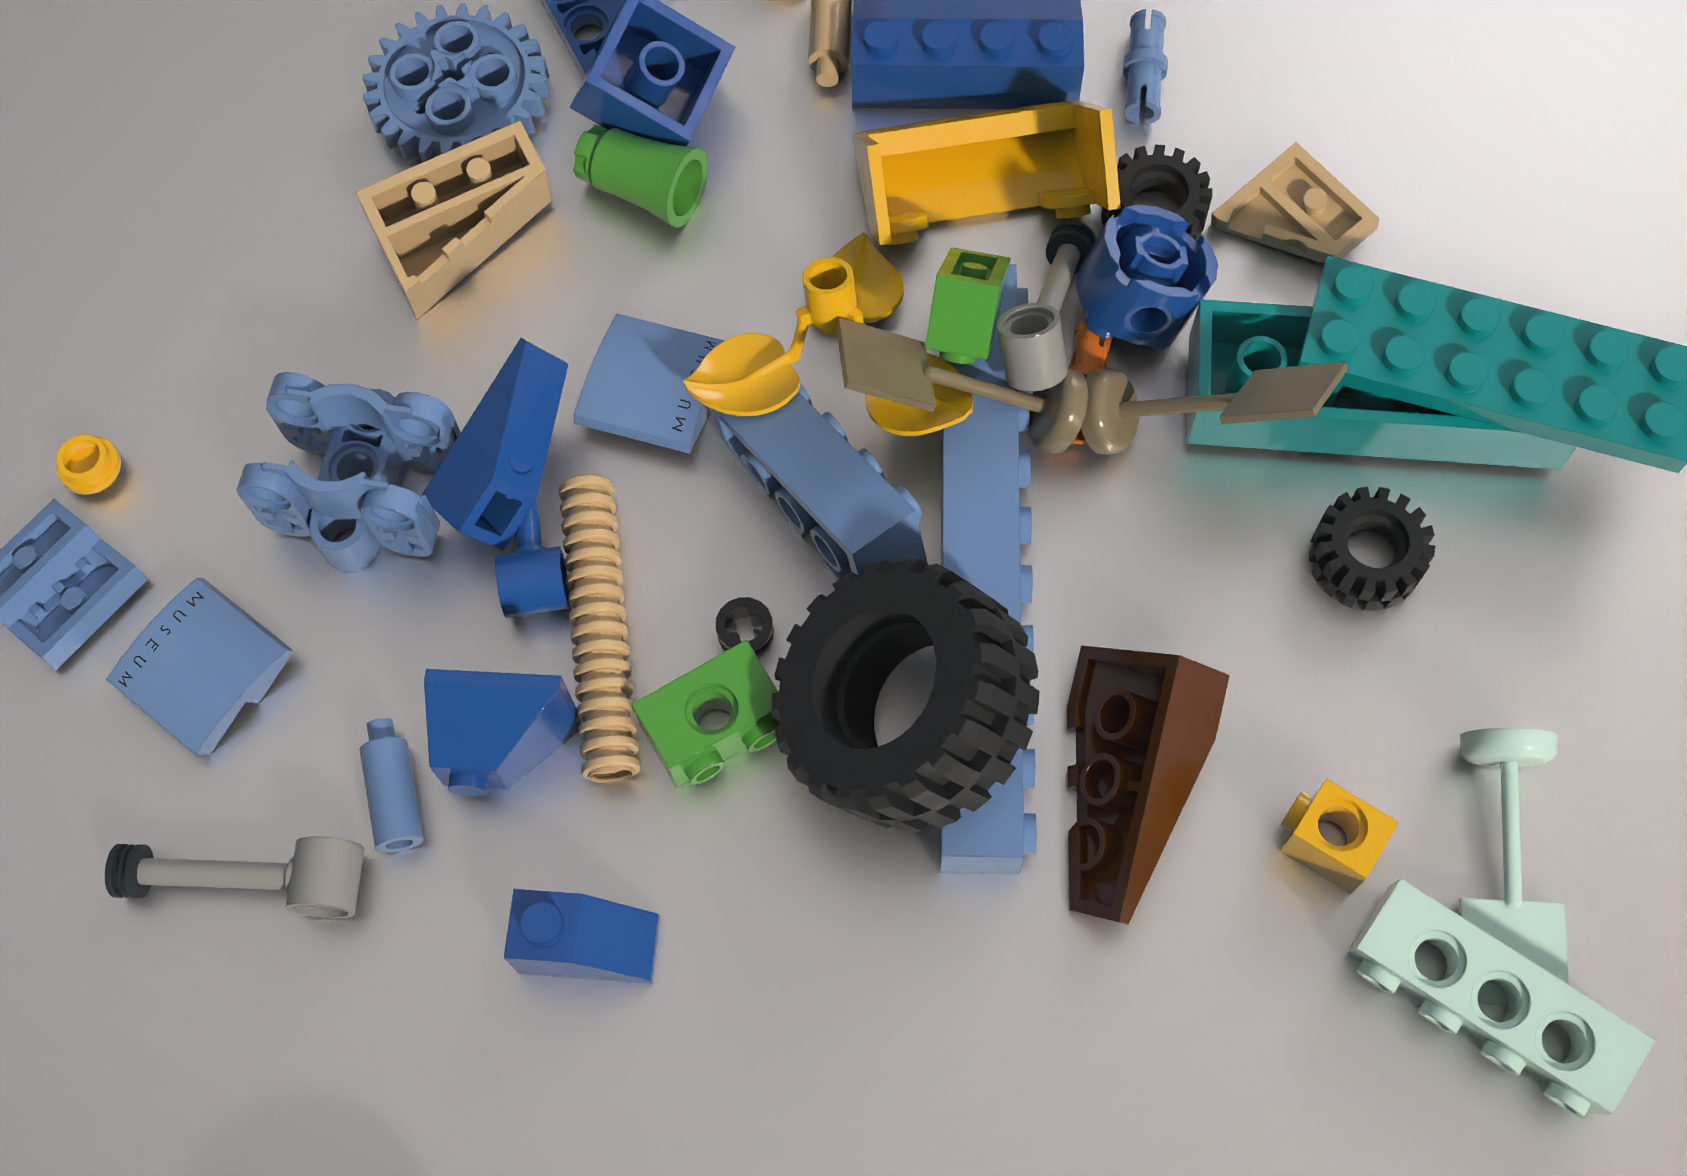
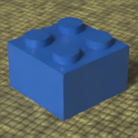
(653, 73)

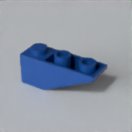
(502, 450)

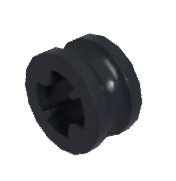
(745, 608)

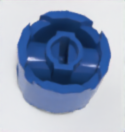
(1145, 277)

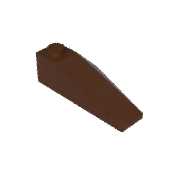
(1139, 750)

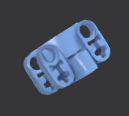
(336, 423)

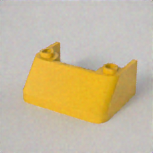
(985, 165)

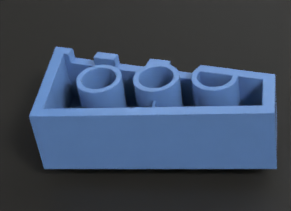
(826, 485)

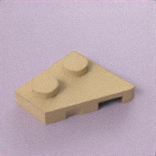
(1297, 209)

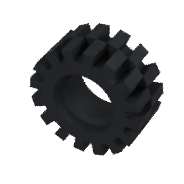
(1167, 176)
(1389, 520)

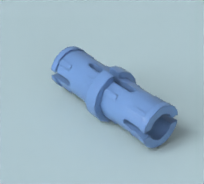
(1145, 67)

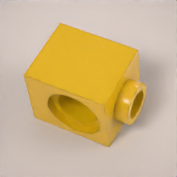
(1364, 827)

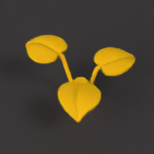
(857, 283)

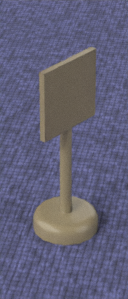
(899, 371)
(1265, 396)

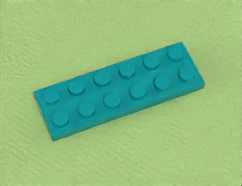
(1501, 363)

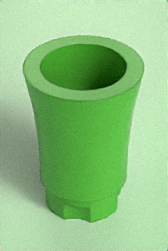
(643, 171)

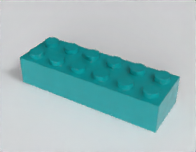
(1241, 337)

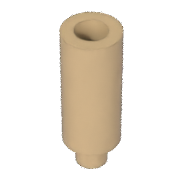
(829, 39)

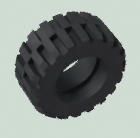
(959, 739)

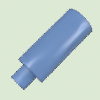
(390, 789)

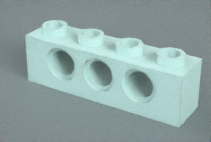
(1603, 1046)

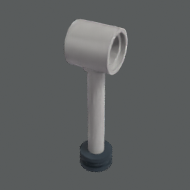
(1033, 332)
(318, 879)

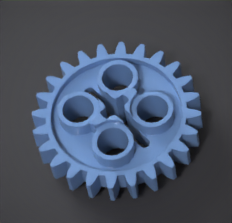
(454, 81)

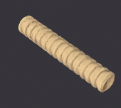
(598, 629)

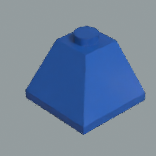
(493, 726)

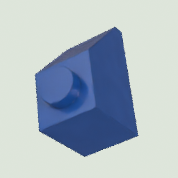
(580, 937)

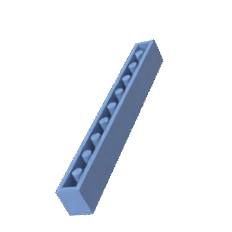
(982, 545)

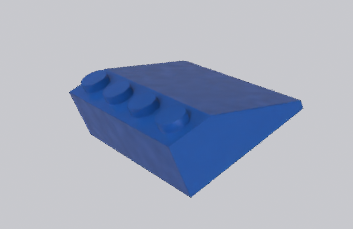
(966, 53)

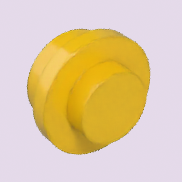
(87, 464)

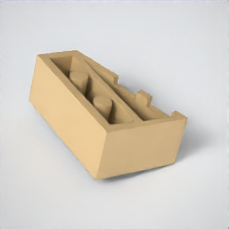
(455, 211)

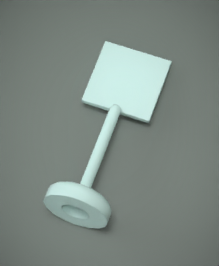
(1527, 927)

